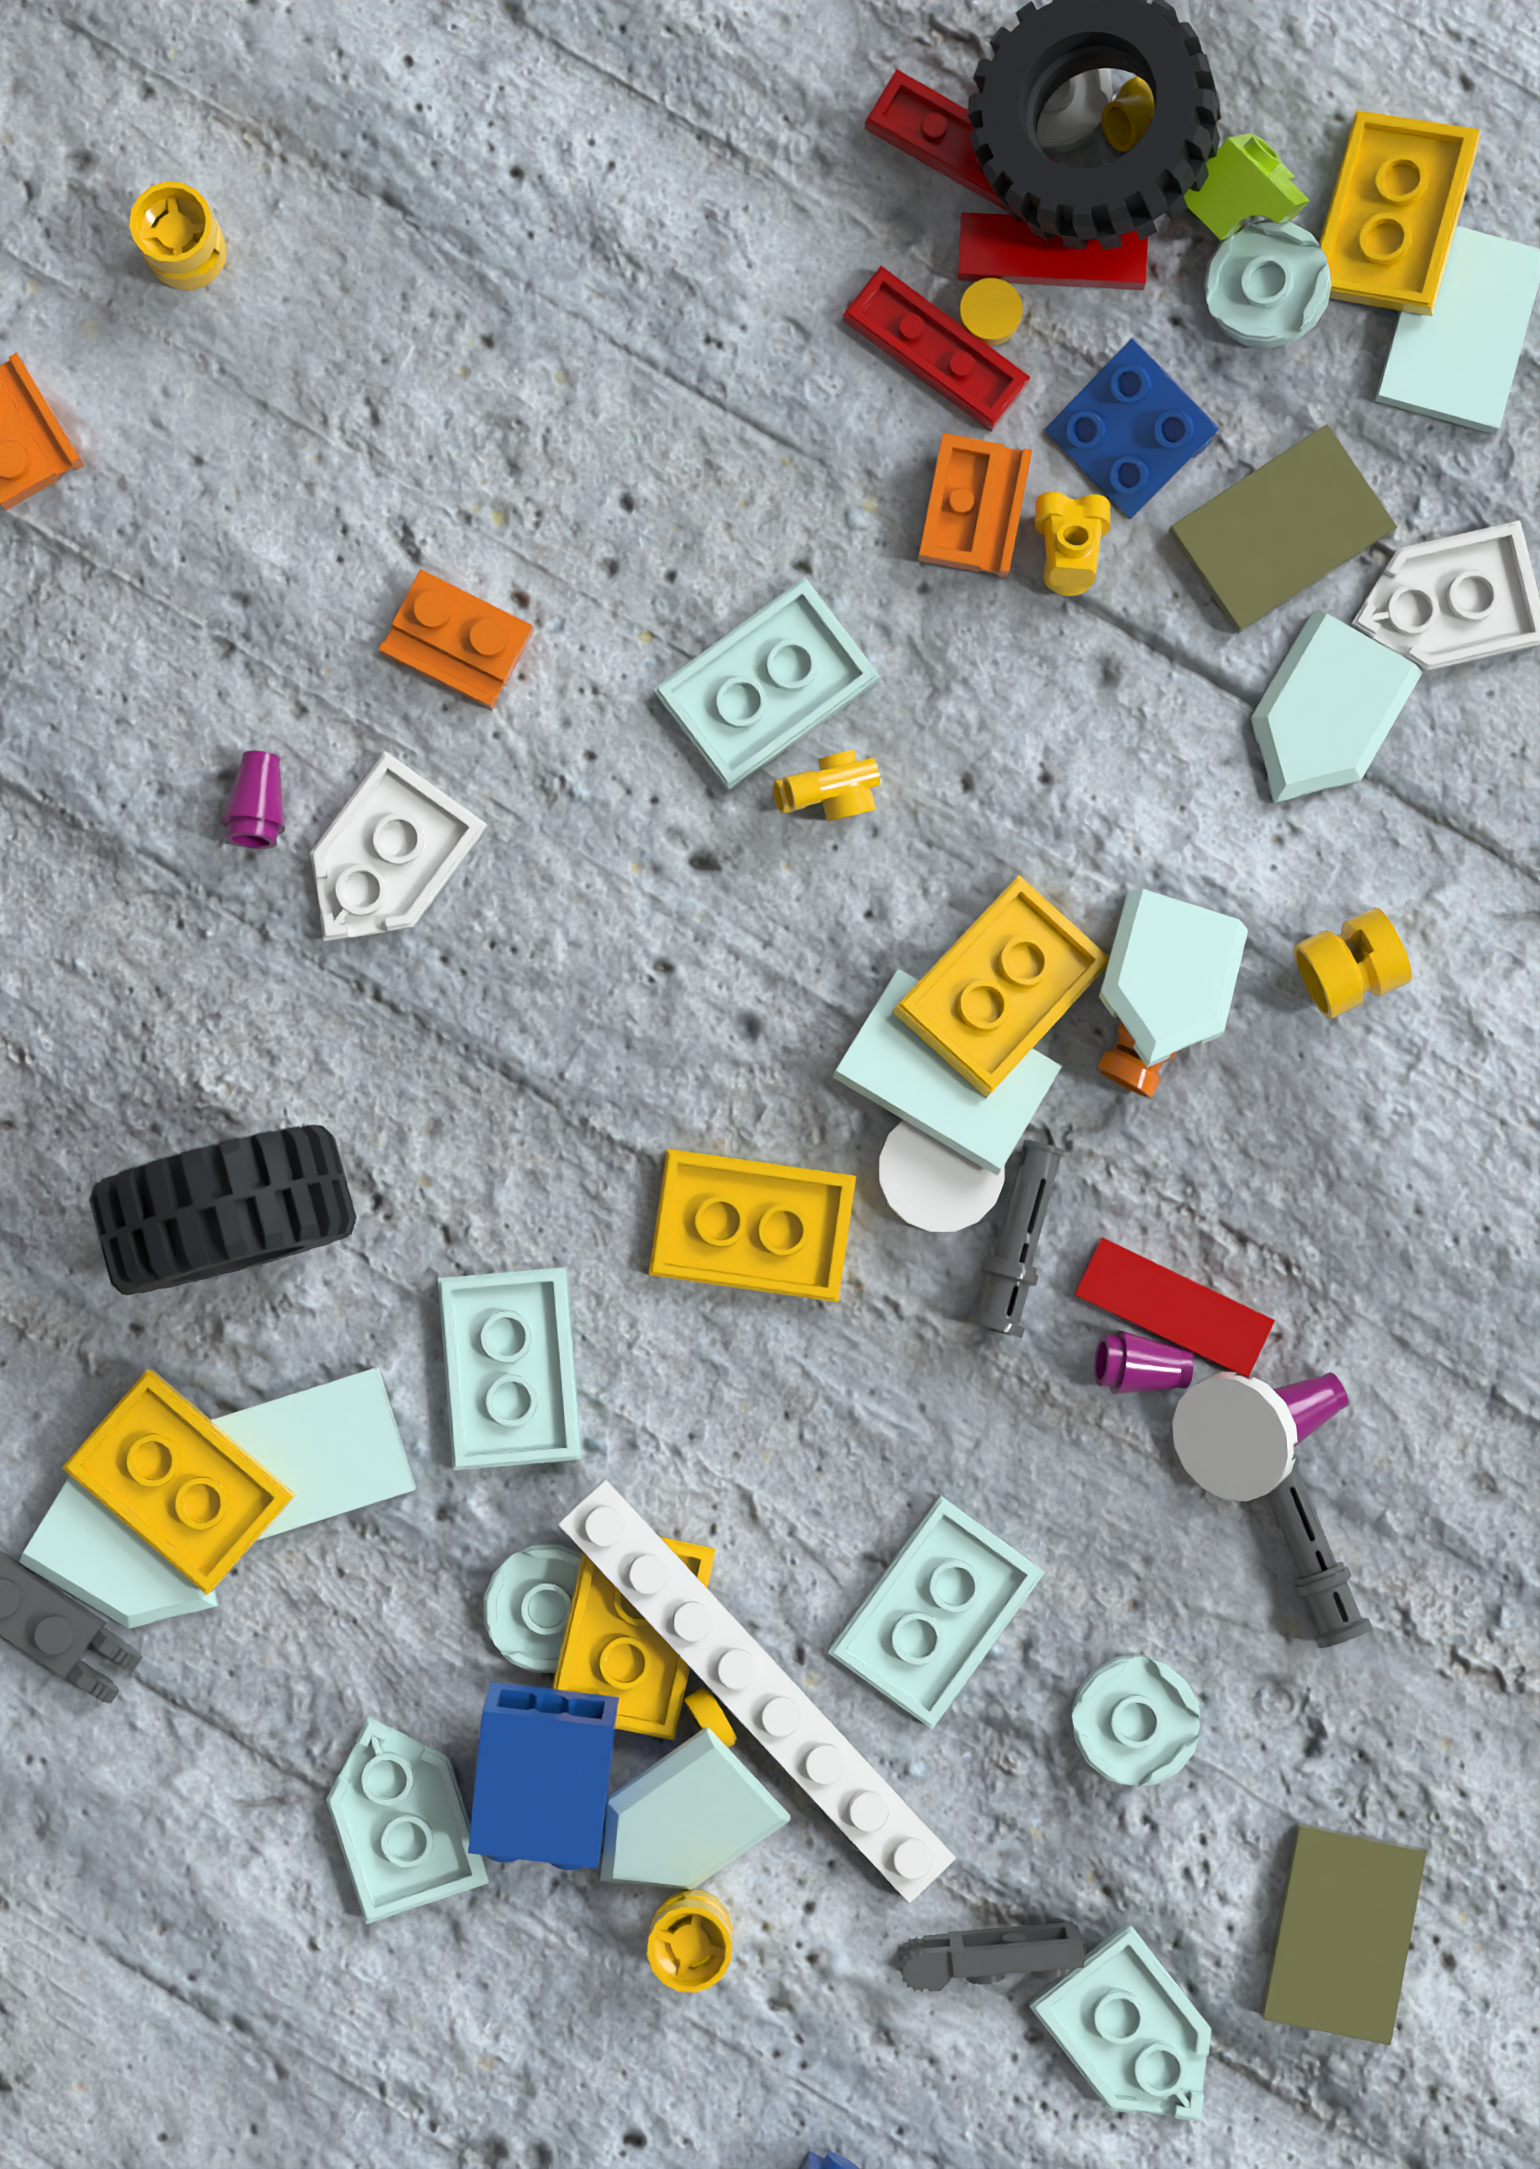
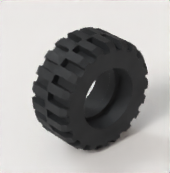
(1130, 191)
(222, 1208)

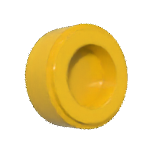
(991, 310)
(708, 1713)

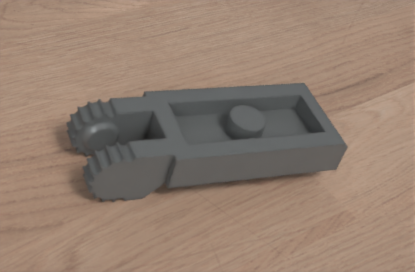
(58, 1629)
(990, 1954)

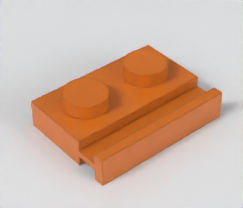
(31, 438)
(974, 505)
(456, 639)

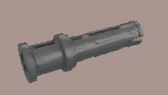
(1011, 1269)
(1321, 1577)

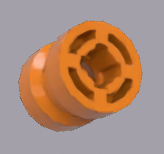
(1126, 1070)

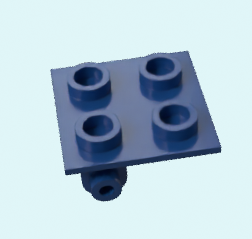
(1132, 428)

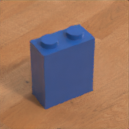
(543, 1775)

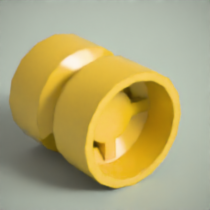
(167, 225)
(1331, 968)
(690, 1940)

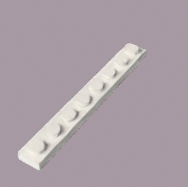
(756, 1690)

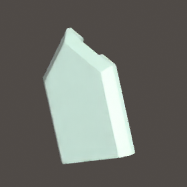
(1329, 708)
(1171, 973)
(108, 1563)
(686, 1817)
(402, 1824)
(1129, 2029)

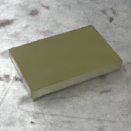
(1282, 528)
(1343, 1933)

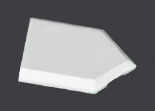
(1456, 599)
(389, 852)

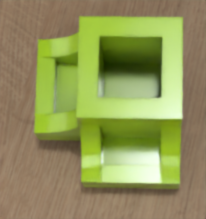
(1245, 183)

